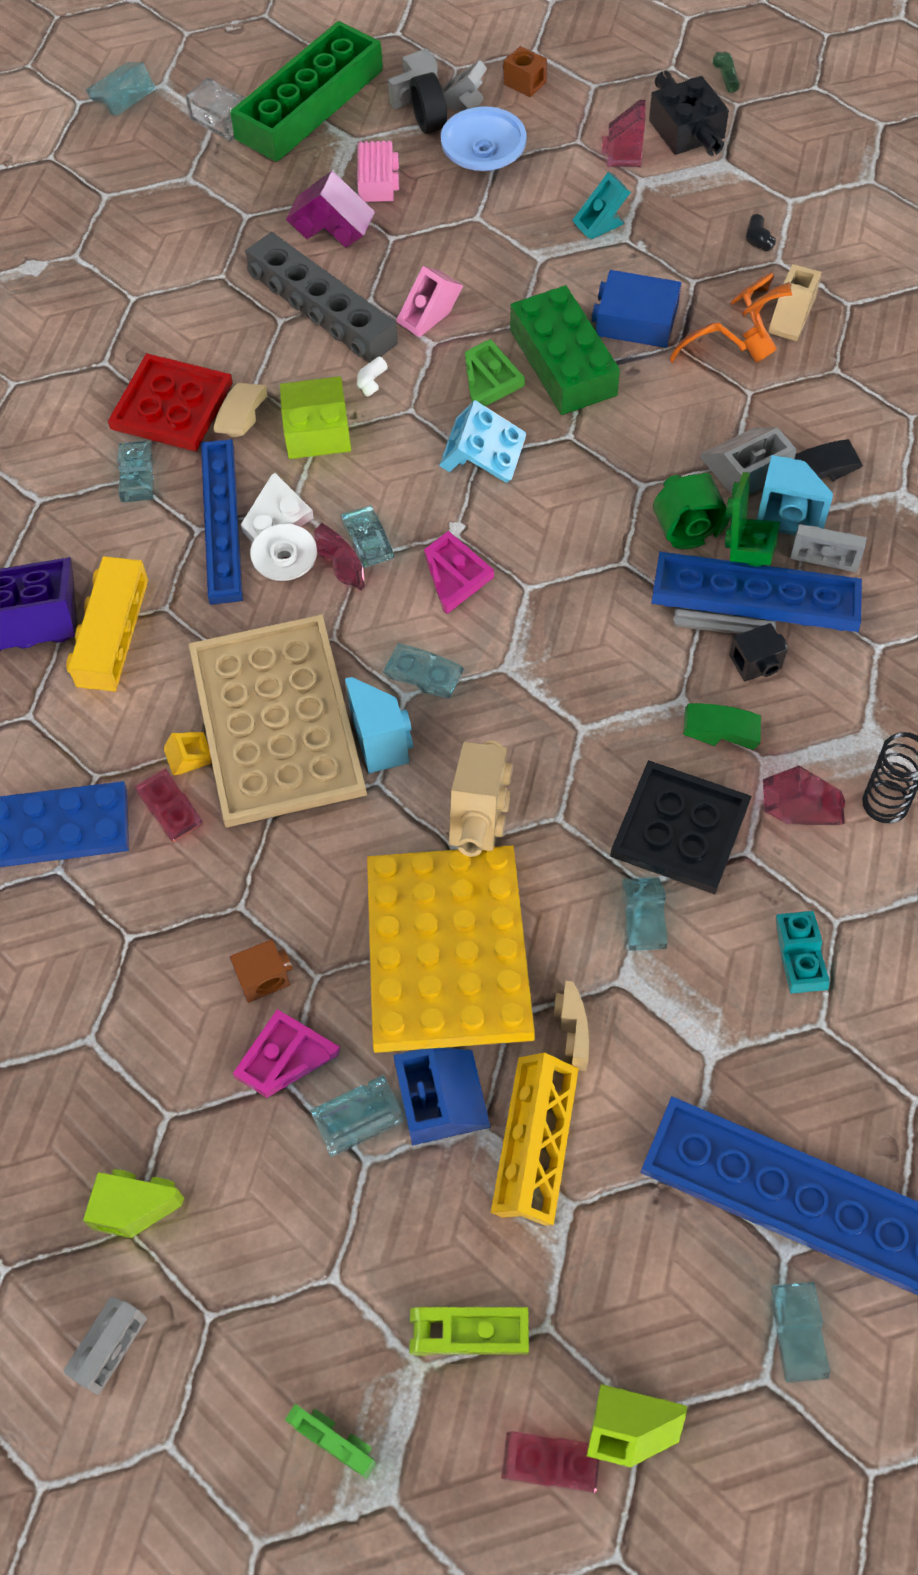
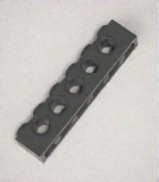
(321, 297)

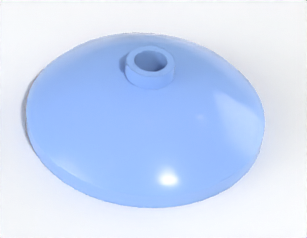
(483, 138)

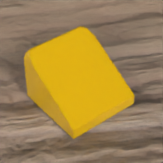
(187, 752)

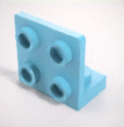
(485, 441)

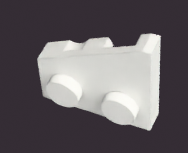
(275, 506)

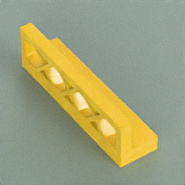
(528, 1133)

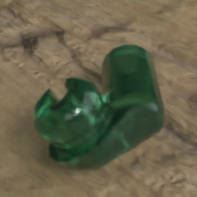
(725, 63)

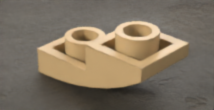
(238, 409)
(573, 1019)

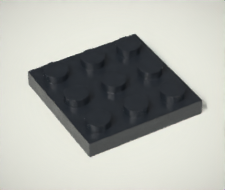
(681, 827)

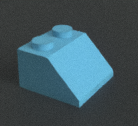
(794, 495)
(379, 726)

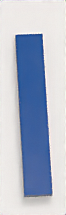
(221, 522)

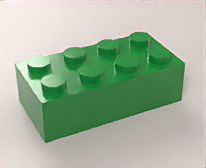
(564, 350)

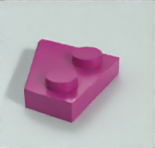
(455, 570)
(283, 1055)

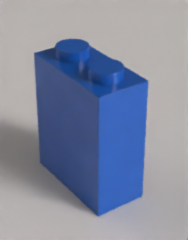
(636, 308)

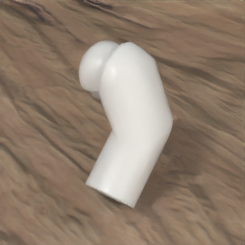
(368, 373)

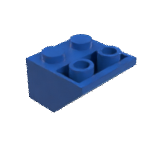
(440, 1093)

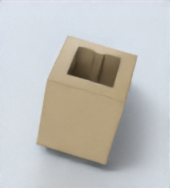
(794, 310)

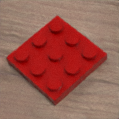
(170, 402)

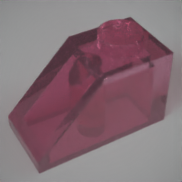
(626, 137)

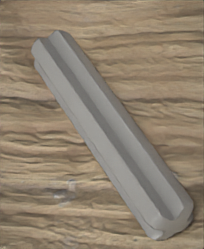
(716, 621)

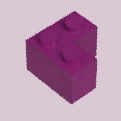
(333, 207)

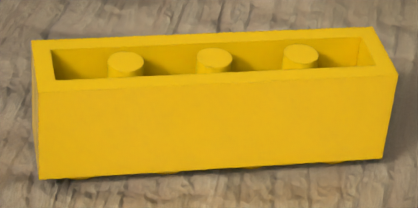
(107, 624)

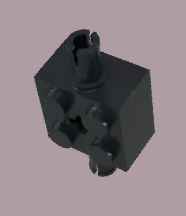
(688, 114)

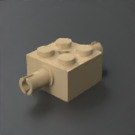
(479, 797)

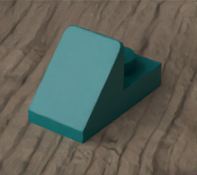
(600, 209)

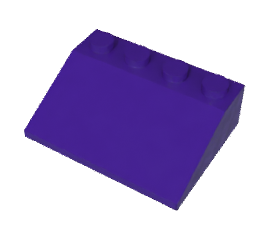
(37, 603)

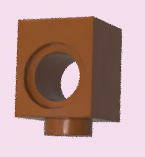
(525, 71)
(261, 970)

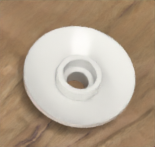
(281, 542)

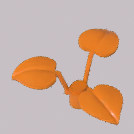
(757, 338)

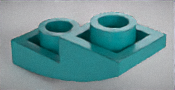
(801, 952)

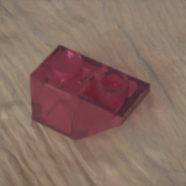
(803, 798)

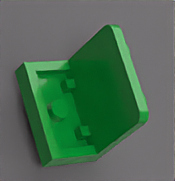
(749, 539)

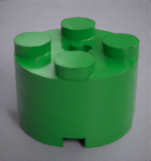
(690, 510)

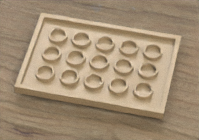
(276, 721)

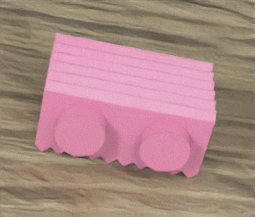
(376, 171)

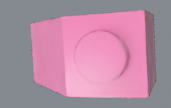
(428, 301)

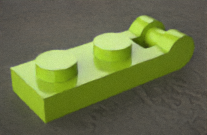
(470, 1331)

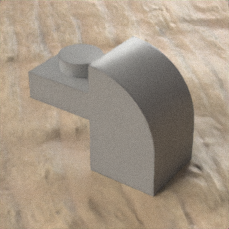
(413, 65)

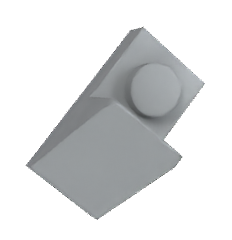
(462, 90)

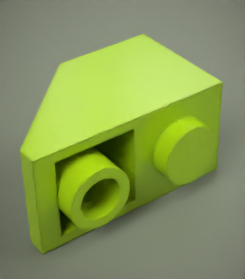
(129, 1205)
(633, 1426)

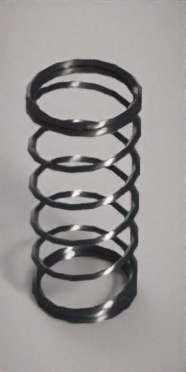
(893, 785)

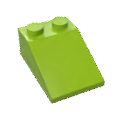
(314, 417)

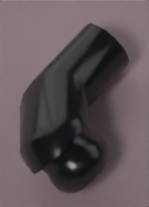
(759, 236)

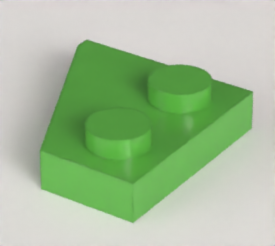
(490, 373)
(318, 1429)

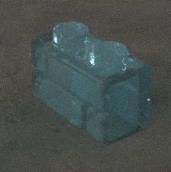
(357, 1116)

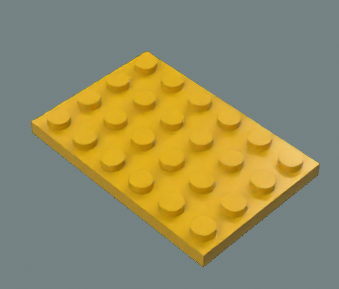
(447, 951)

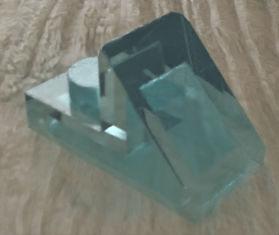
(644, 913)

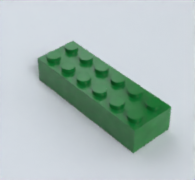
(307, 91)

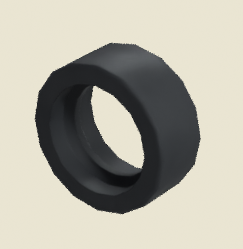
(428, 102)

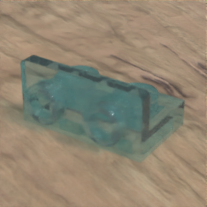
(122, 87)

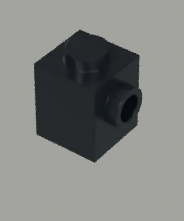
(758, 652)

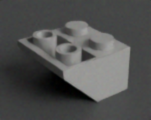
(748, 453)

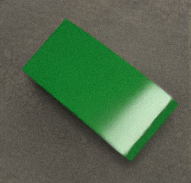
(717, 722)

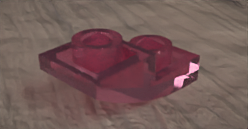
(345, 561)
(168, 805)
(549, 1462)

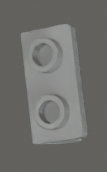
(828, 548)
(105, 1345)

